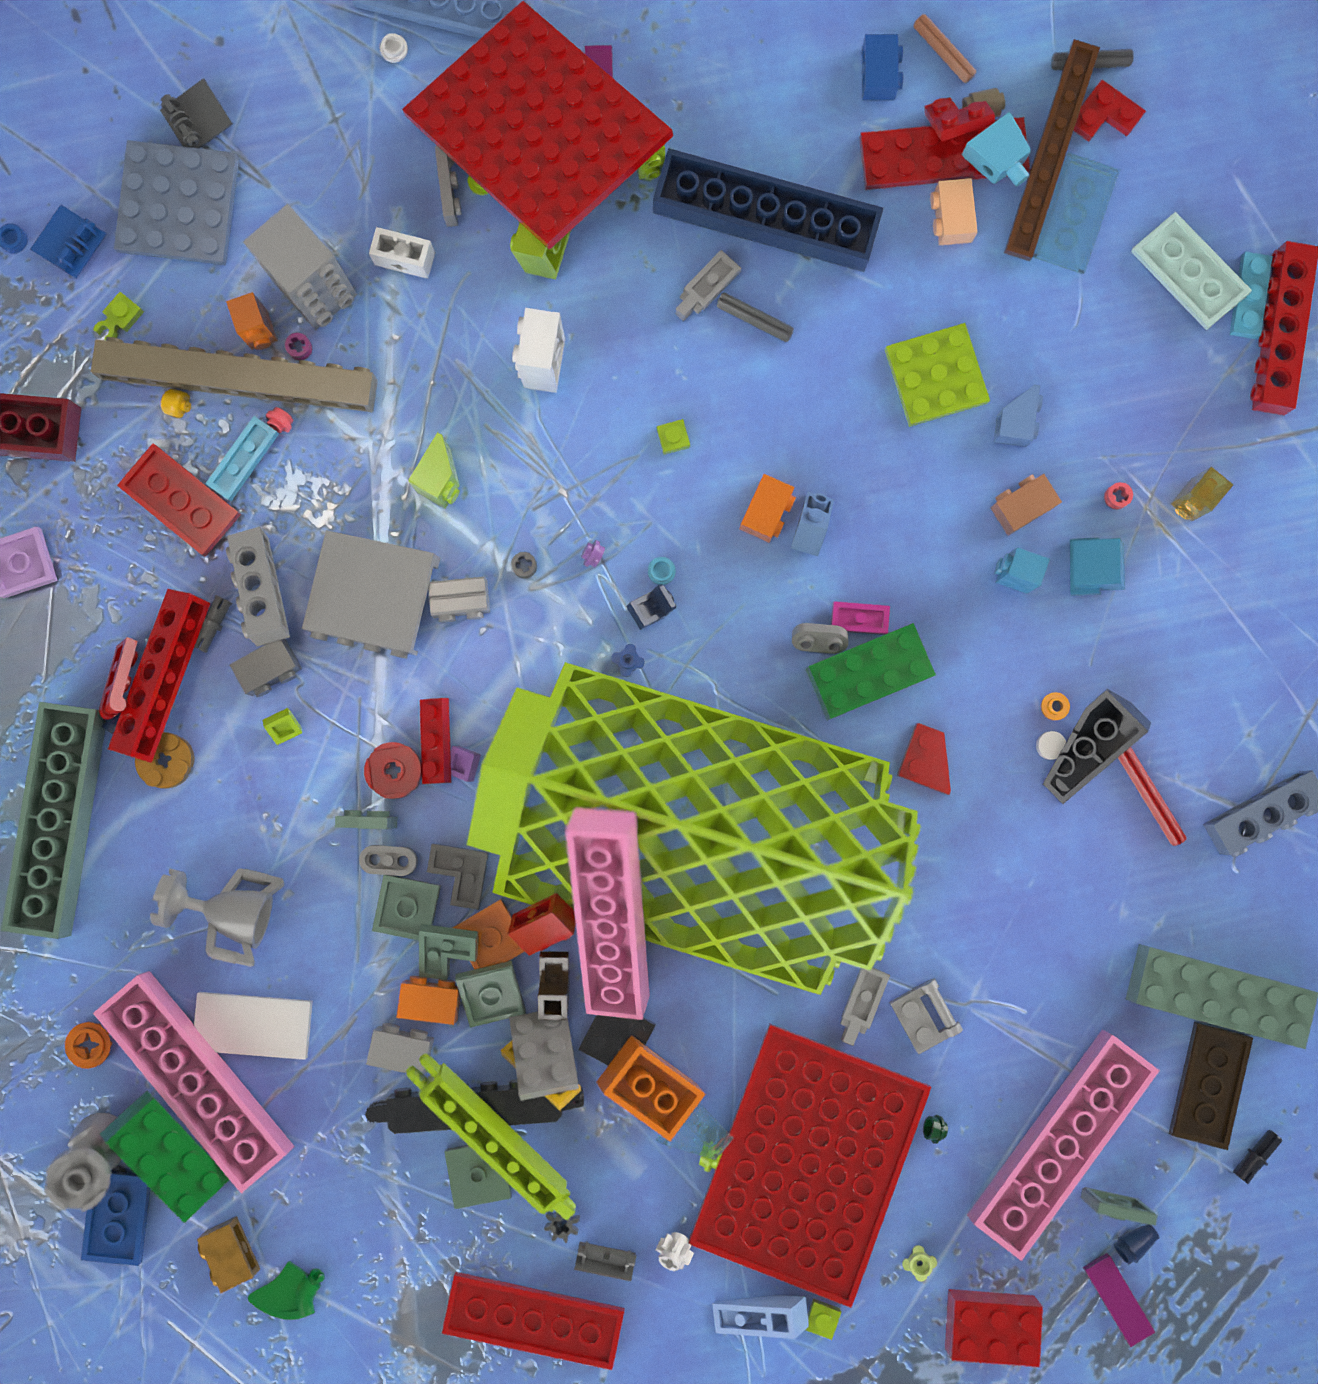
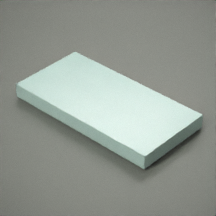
(1191, 271)

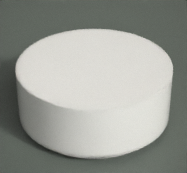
(1050, 745)

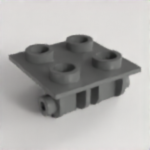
(195, 115)

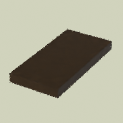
(1210, 1086)

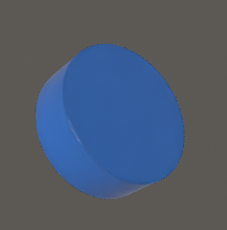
(12, 238)

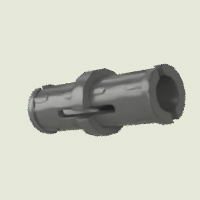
(212, 623)

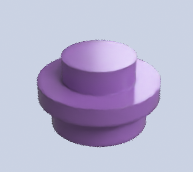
(592, 553)

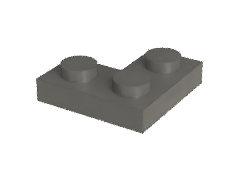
(467, 868)

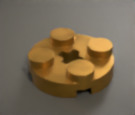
(178, 767)

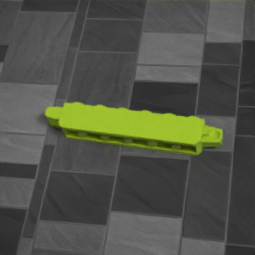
(492, 1138)

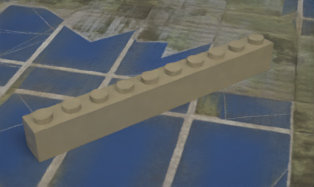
(234, 375)

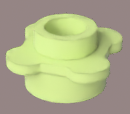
(928, 1263)

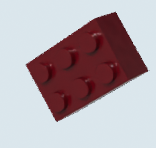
(38, 427)

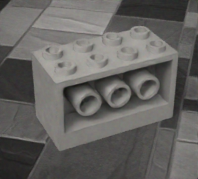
(301, 267)

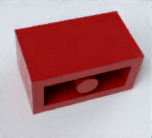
(542, 924)

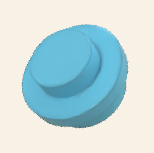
(661, 570)

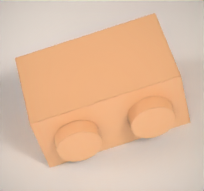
(954, 212)

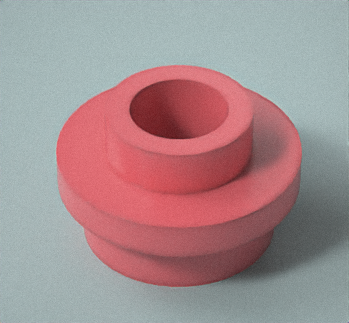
(279, 420)

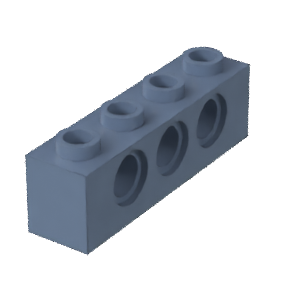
(1224, 828)

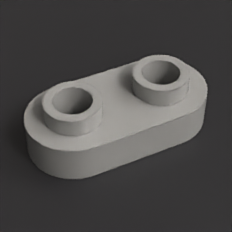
(819, 638)
(389, 860)

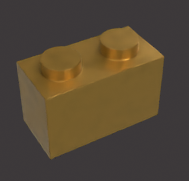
(228, 1255)

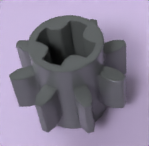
(566, 1229)

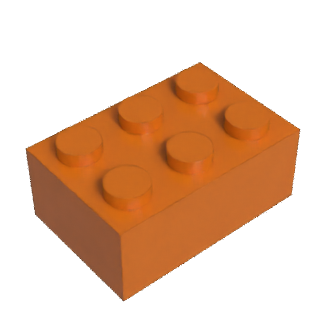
(650, 1088)

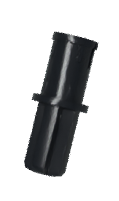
(1257, 1156)

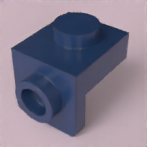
(651, 607)

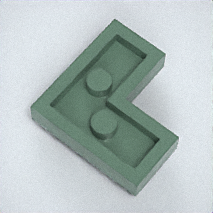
(373, 820)
(439, 945)

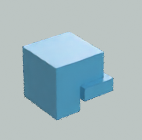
(1096, 565)

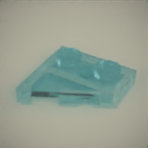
(700, 1135)

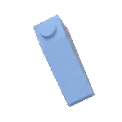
(762, 1316)

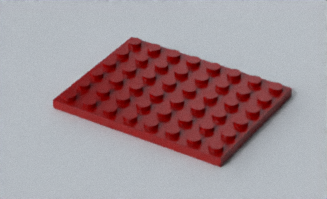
(537, 124)
(810, 1165)

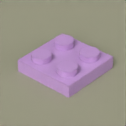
(24, 562)

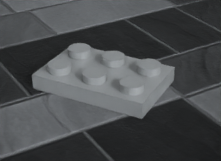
(542, 1056)

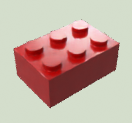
(993, 1328)

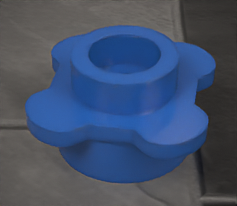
(628, 652)

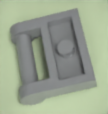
(917, 1020)

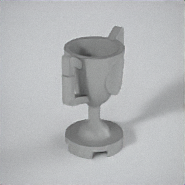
(233, 913)
(82, 1173)

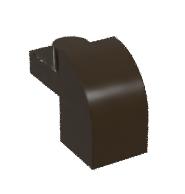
(553, 985)

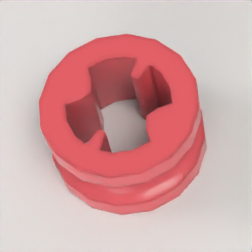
(1126, 492)

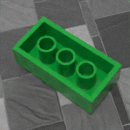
(870, 671)
(164, 1156)

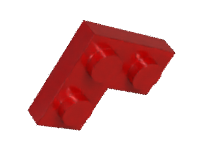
(1107, 105)
(952, 122)

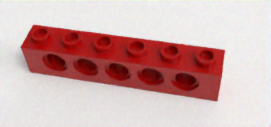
(1302, 263)
(159, 675)

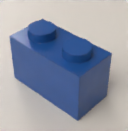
(881, 67)

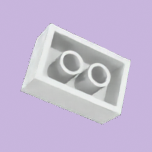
(539, 350)

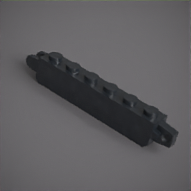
(409, 1114)

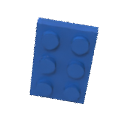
(118, 1222)

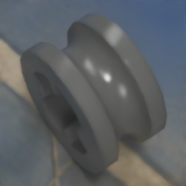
(519, 572)

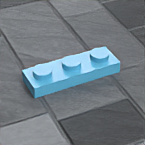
(1249, 313)
(242, 458)

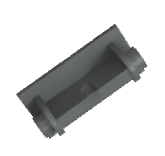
(605, 1261)

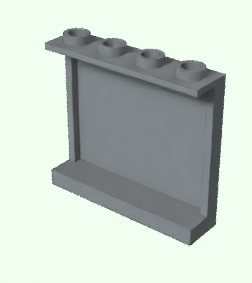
(369, 593)

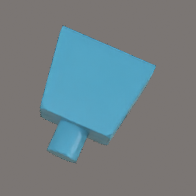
(999, 151)

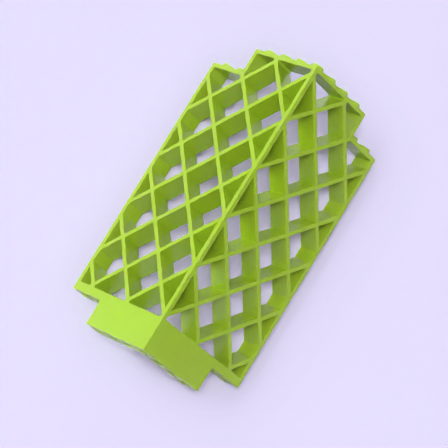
(713, 835)

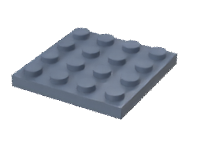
(176, 202)

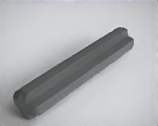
(1105, 59)
(755, 317)

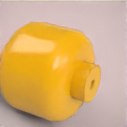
(175, 403)

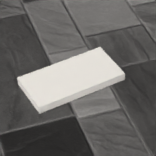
(254, 1024)

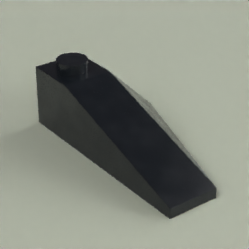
(1098, 739)

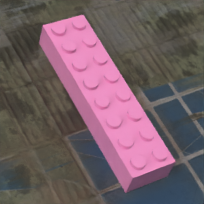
(609, 911)
(194, 1080)
(1062, 1144)

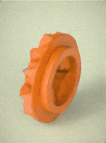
(80, 1055)

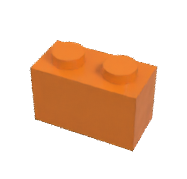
(252, 321)
(767, 507)
(429, 1001)

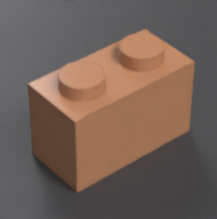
(1025, 504)

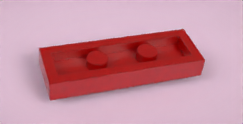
(435, 741)

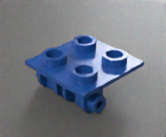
(68, 241)

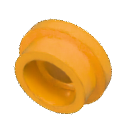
(1046, 706)

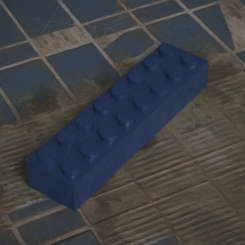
(766, 210)

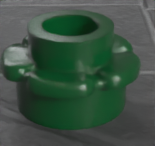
(935, 1129)

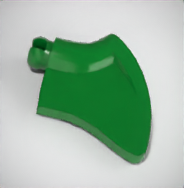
(289, 1294)

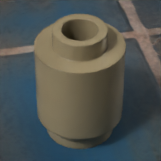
(992, 96)

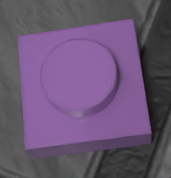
(464, 763)

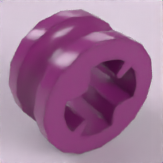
(307, 349)

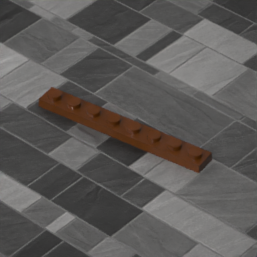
(1051, 150)

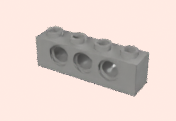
(272, 624)

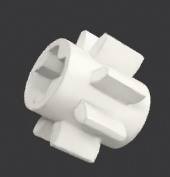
(674, 1251)

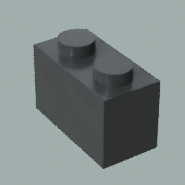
(266, 667)

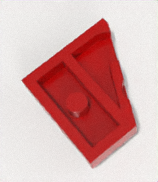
(926, 759)

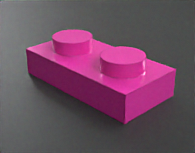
(861, 617)

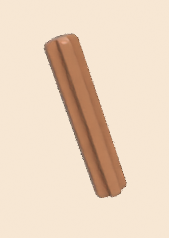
(944, 48)

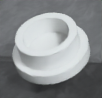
(393, 48)

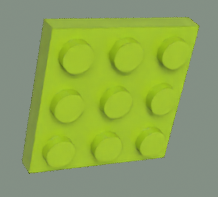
(937, 374)

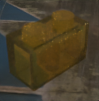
(1201, 494)

